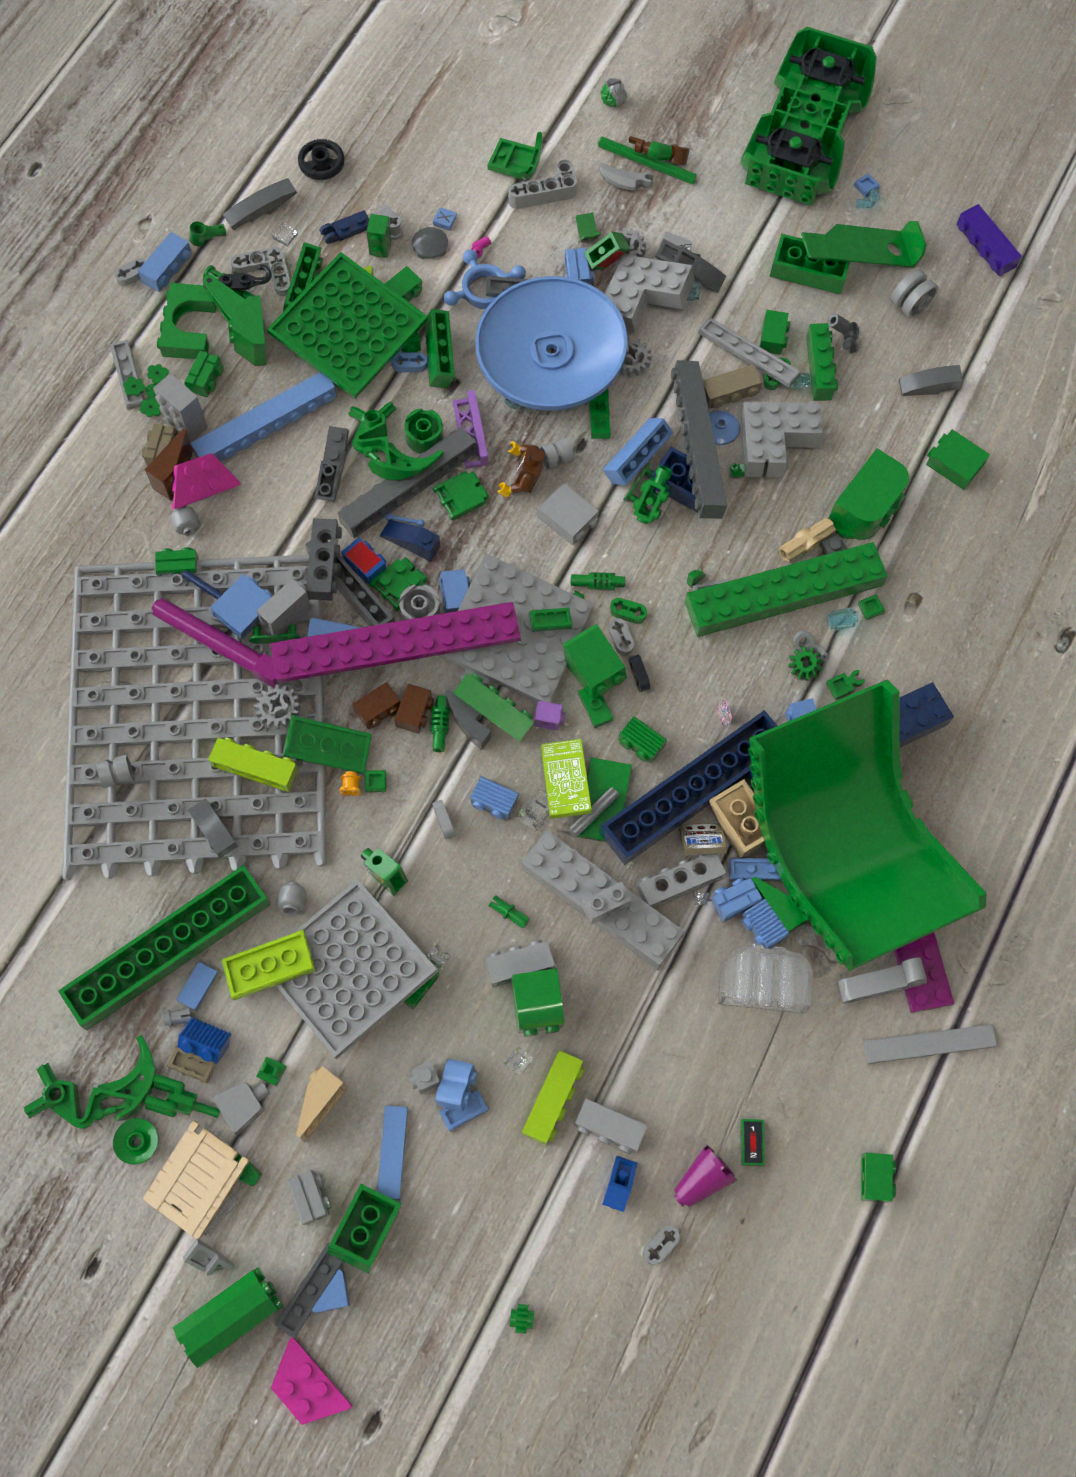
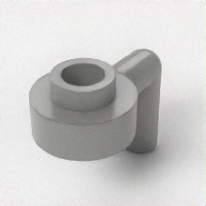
(808, 643)

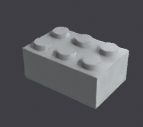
(180, 407)

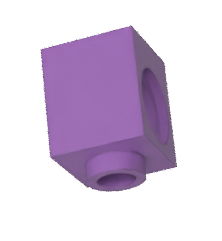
(549, 715)

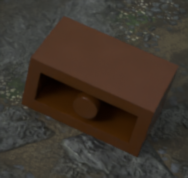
(377, 706)
(413, 708)

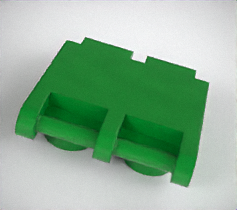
(462, 494)
(396, 579)

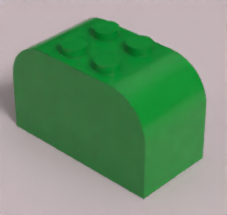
(871, 496)
(537, 1002)

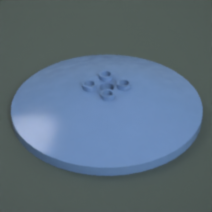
(547, 315)

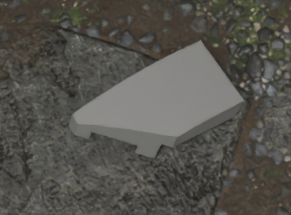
(206, 1258)

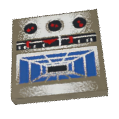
(702, 839)

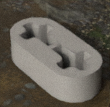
(129, 270)
(625, 635)
(443, 819)
(665, 1249)

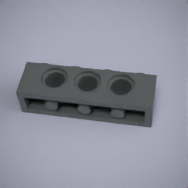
(323, 530)

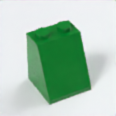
(594, 661)

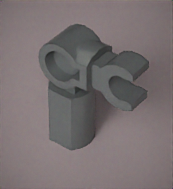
(849, 330)

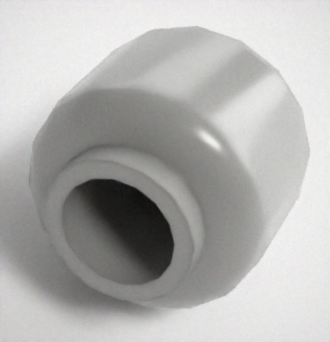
(184, 520)
(291, 898)

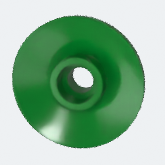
(124, 1141)

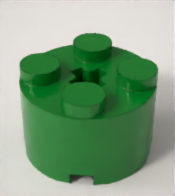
(423, 430)

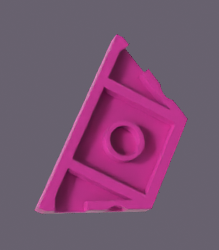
(200, 479)
(306, 1387)

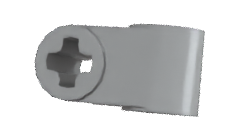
(395, 221)

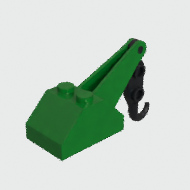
(242, 314)

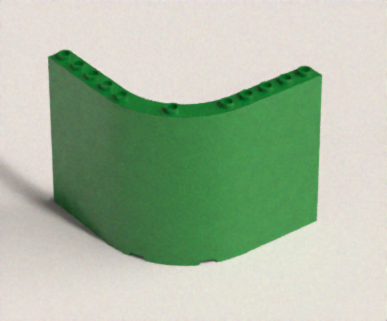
(848, 831)

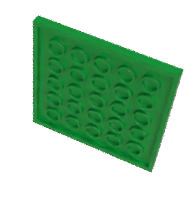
(347, 325)

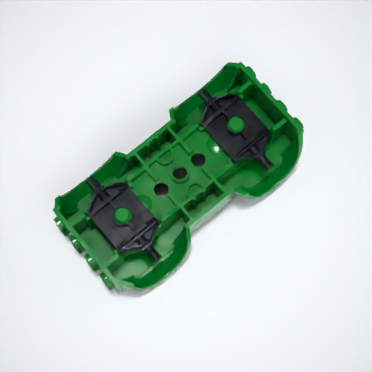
(809, 160)

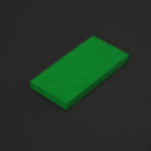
(327, 744)
(601, 777)

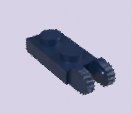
(345, 227)

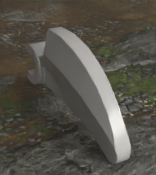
(625, 179)

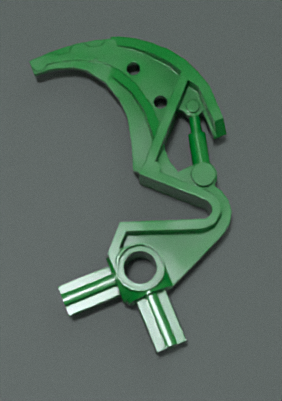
(372, 438)
(68, 1104)

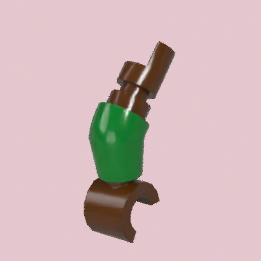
(661, 151)

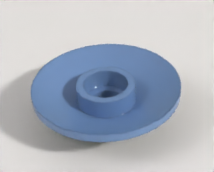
(726, 433)

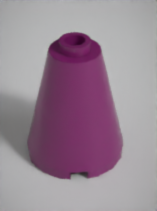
(703, 1178)

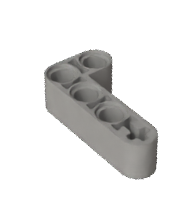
(545, 190)
(884, 981)

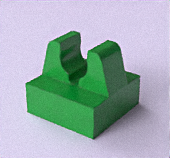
(271, 1071)

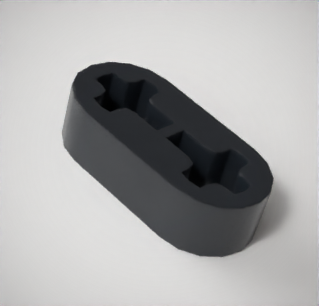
(639, 673)

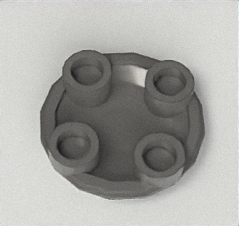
(430, 242)

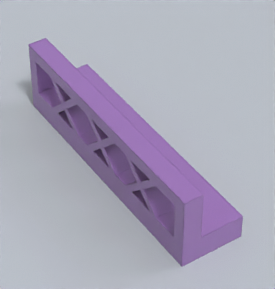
(476, 426)

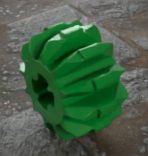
(798, 665)

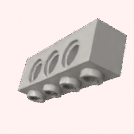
(713, 872)

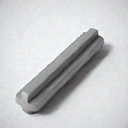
(597, 808)

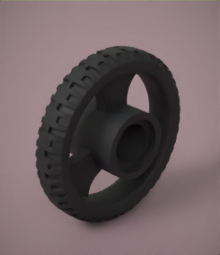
(321, 159)

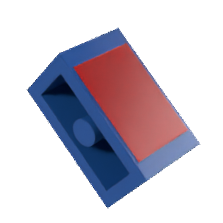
(364, 560)

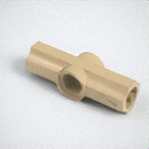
(807, 540)

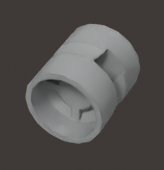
(557, 453)
(118, 770)

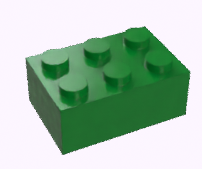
(364, 1228)

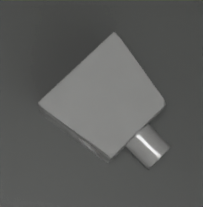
(241, 1105)

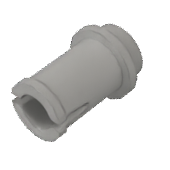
(175, 1017)

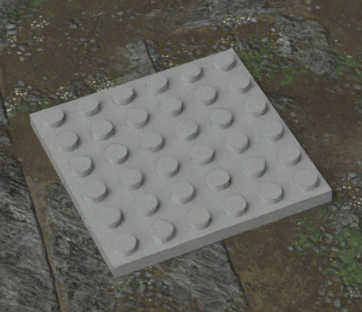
(536, 661)
(361, 969)

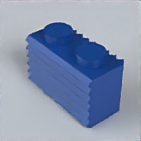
(204, 1040)

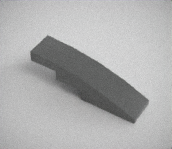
(262, 201)

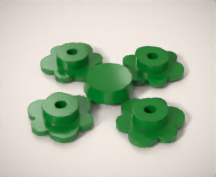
(135, 387)

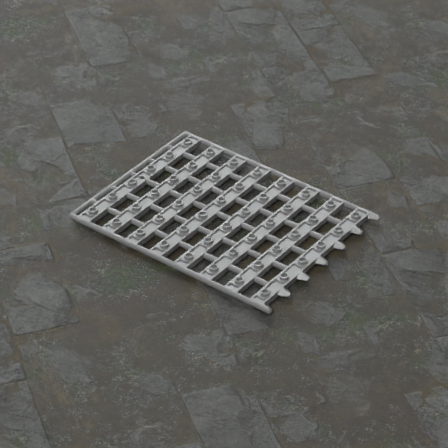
(193, 849)

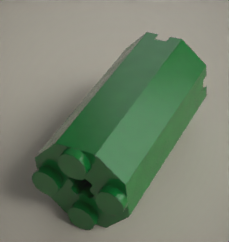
(227, 1317)

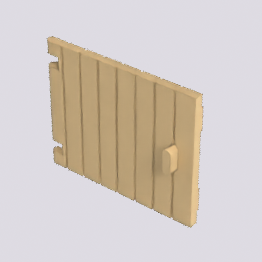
(195, 1180)

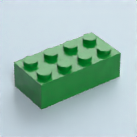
(794, 265)

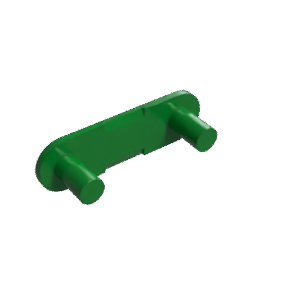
(631, 496)
(257, 639)

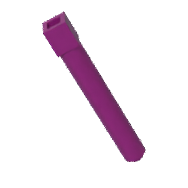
(216, 640)

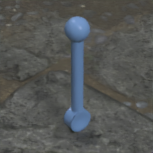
(420, 522)

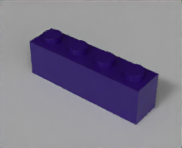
(988, 240)

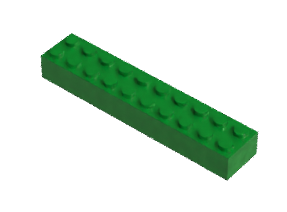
(785, 589)
(163, 948)

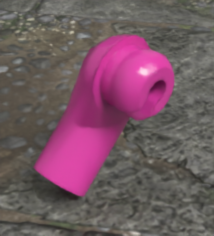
(480, 244)

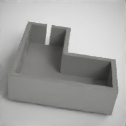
(645, 282)
(771, 428)

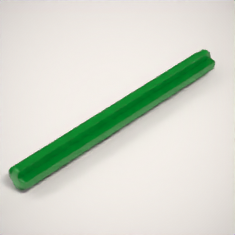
(658, 165)

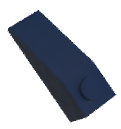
(412, 538)

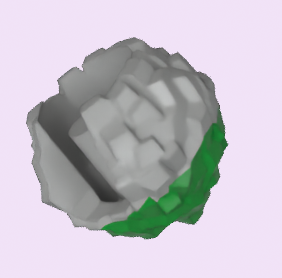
(613, 92)

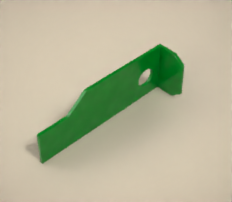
(867, 245)

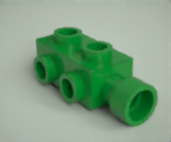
(651, 497)

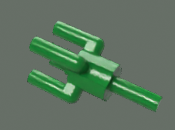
(177, 1099)

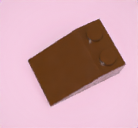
(161, 469)

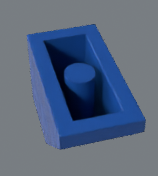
(620, 1184)

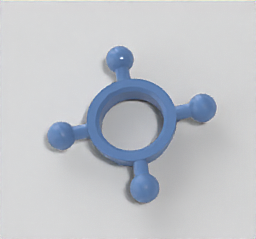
(477, 271)

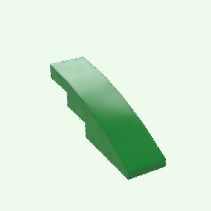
(600, 416)

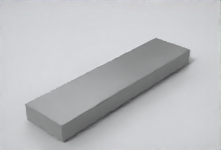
(126, 368)

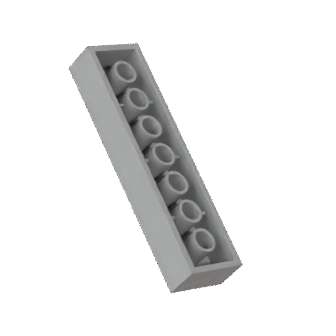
(575, 878)

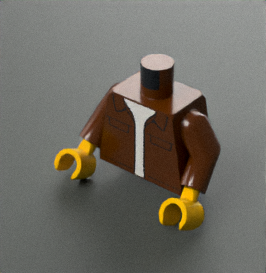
(527, 471)

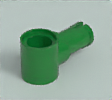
(200, 232)

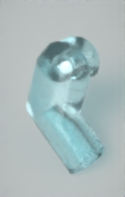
(870, 201)
(801, 382)

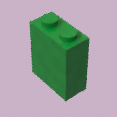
(957, 459)

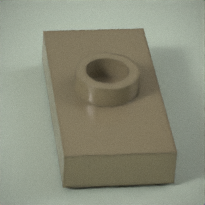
(191, 1065)

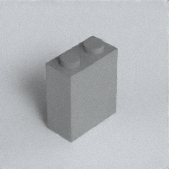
(568, 514)
(284, 608)

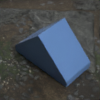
(335, 1294)

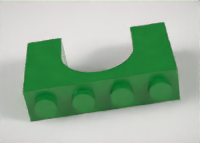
(182, 300)

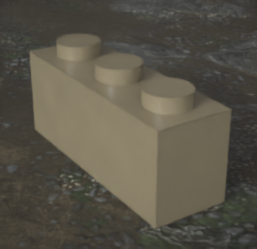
(732, 386)

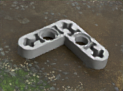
(267, 257)

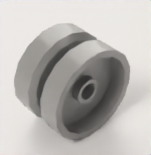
(914, 293)

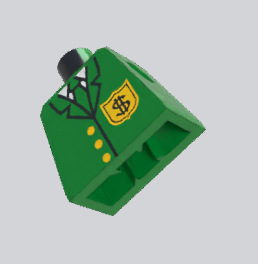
(384, 870)

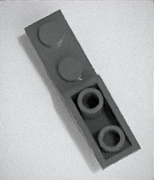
(703, 271)
(332, 464)

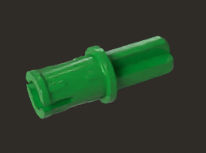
(509, 912)

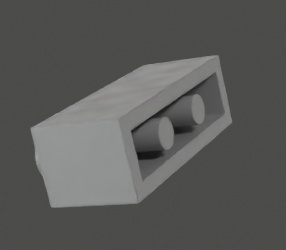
(517, 961)
(610, 1126)

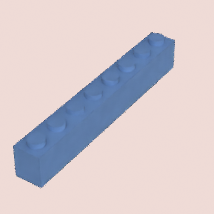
(266, 418)

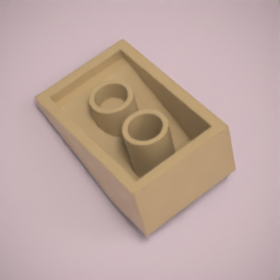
(736, 816)
(320, 1097)

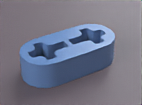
(409, 362)

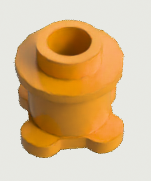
(350, 784)

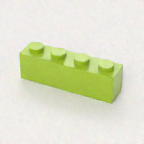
(253, 764)
(552, 1098)

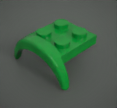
(516, 158)

